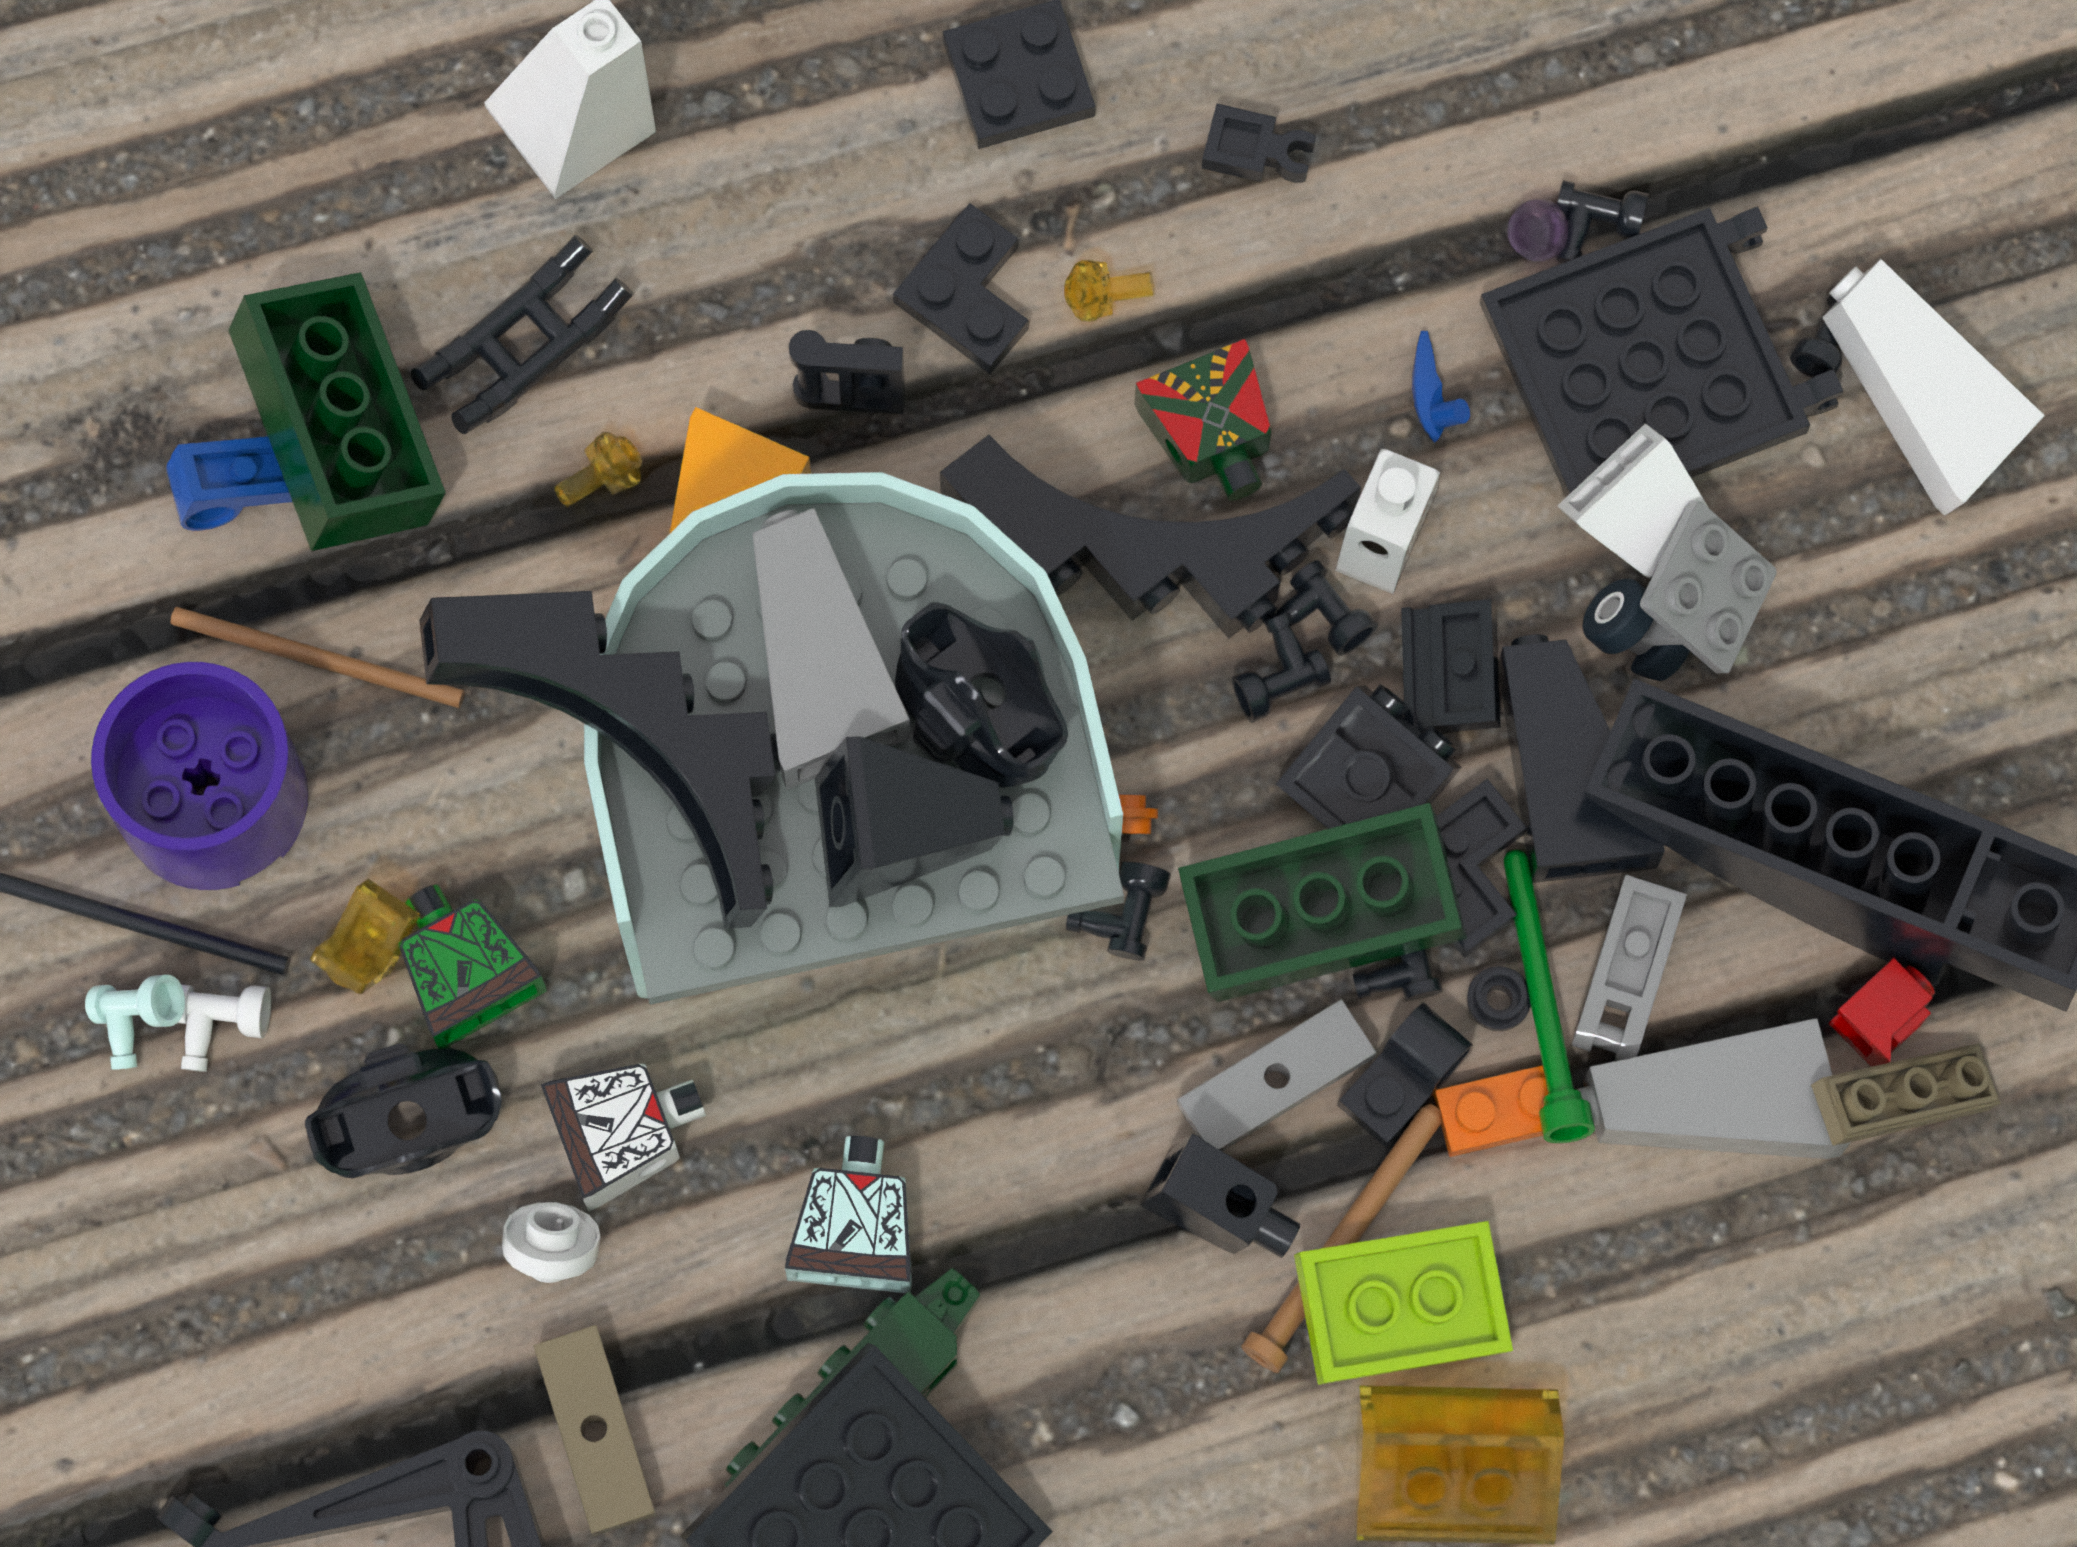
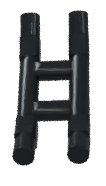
(528, 302)

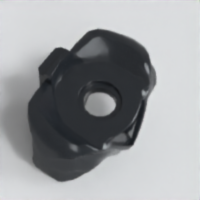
(934, 677)
(351, 1123)

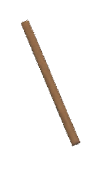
(316, 657)

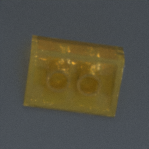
(1458, 1464)

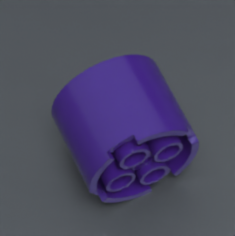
(174, 734)

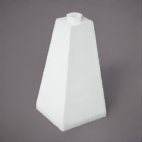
(577, 98)

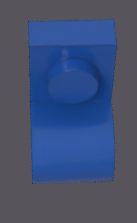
(221, 478)

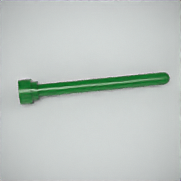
(1564, 1113)

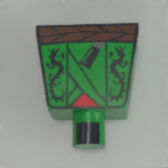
(464, 967)

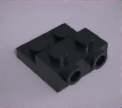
(1369, 762)

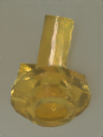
(1099, 290)
(613, 463)

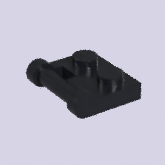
(867, 371)

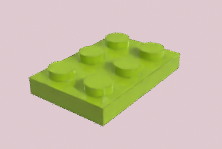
(1403, 1302)

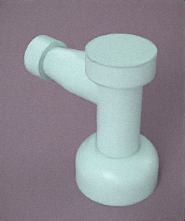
(157, 1001)

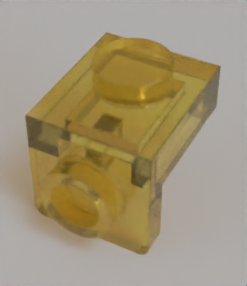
(366, 938)

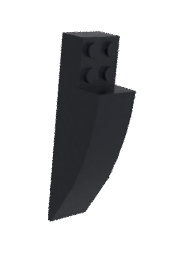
(1843, 846)

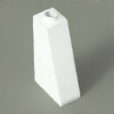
(1928, 383)

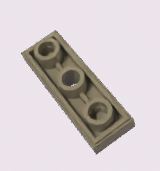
(1905, 1094)
(582, 1393)

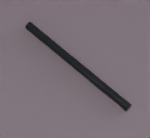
(144, 924)

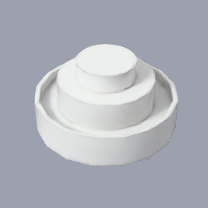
(550, 1241)

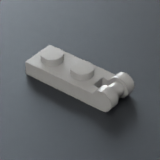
(1630, 966)

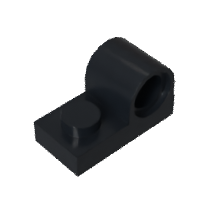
(1405, 1074)

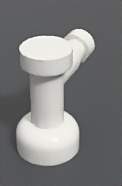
(249, 1011)

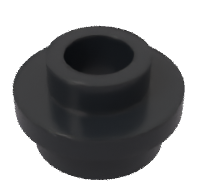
(1503, 980)

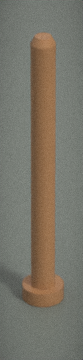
(1268, 1347)

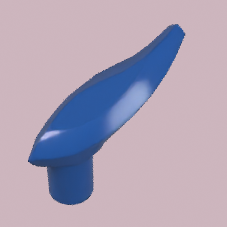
(1427, 394)

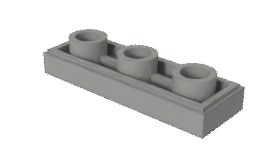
(1307, 1055)

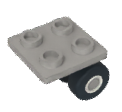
(1695, 601)

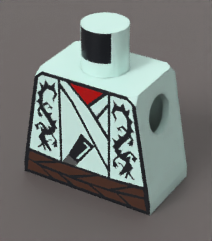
(853, 1225)

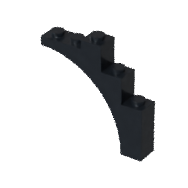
(1142, 560)
(640, 701)

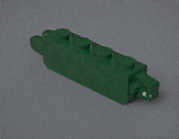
(912, 1335)

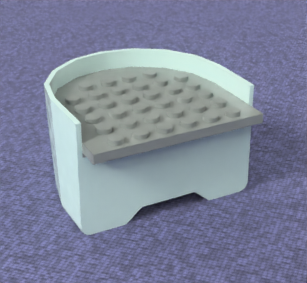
(898, 555)

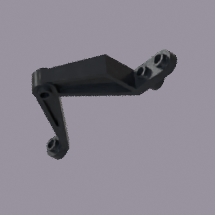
(406, 1490)

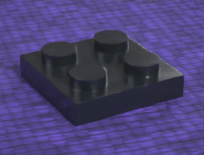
(1018, 73)

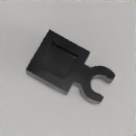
(1245, 143)

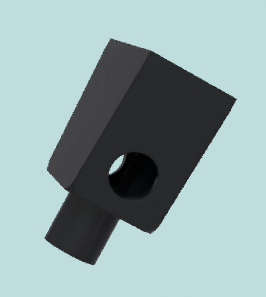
(1193, 1194)

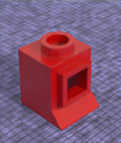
(1884, 1012)

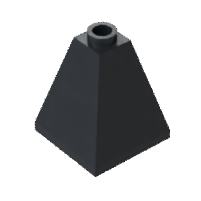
(900, 818)

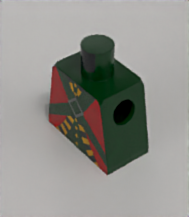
(1210, 418)

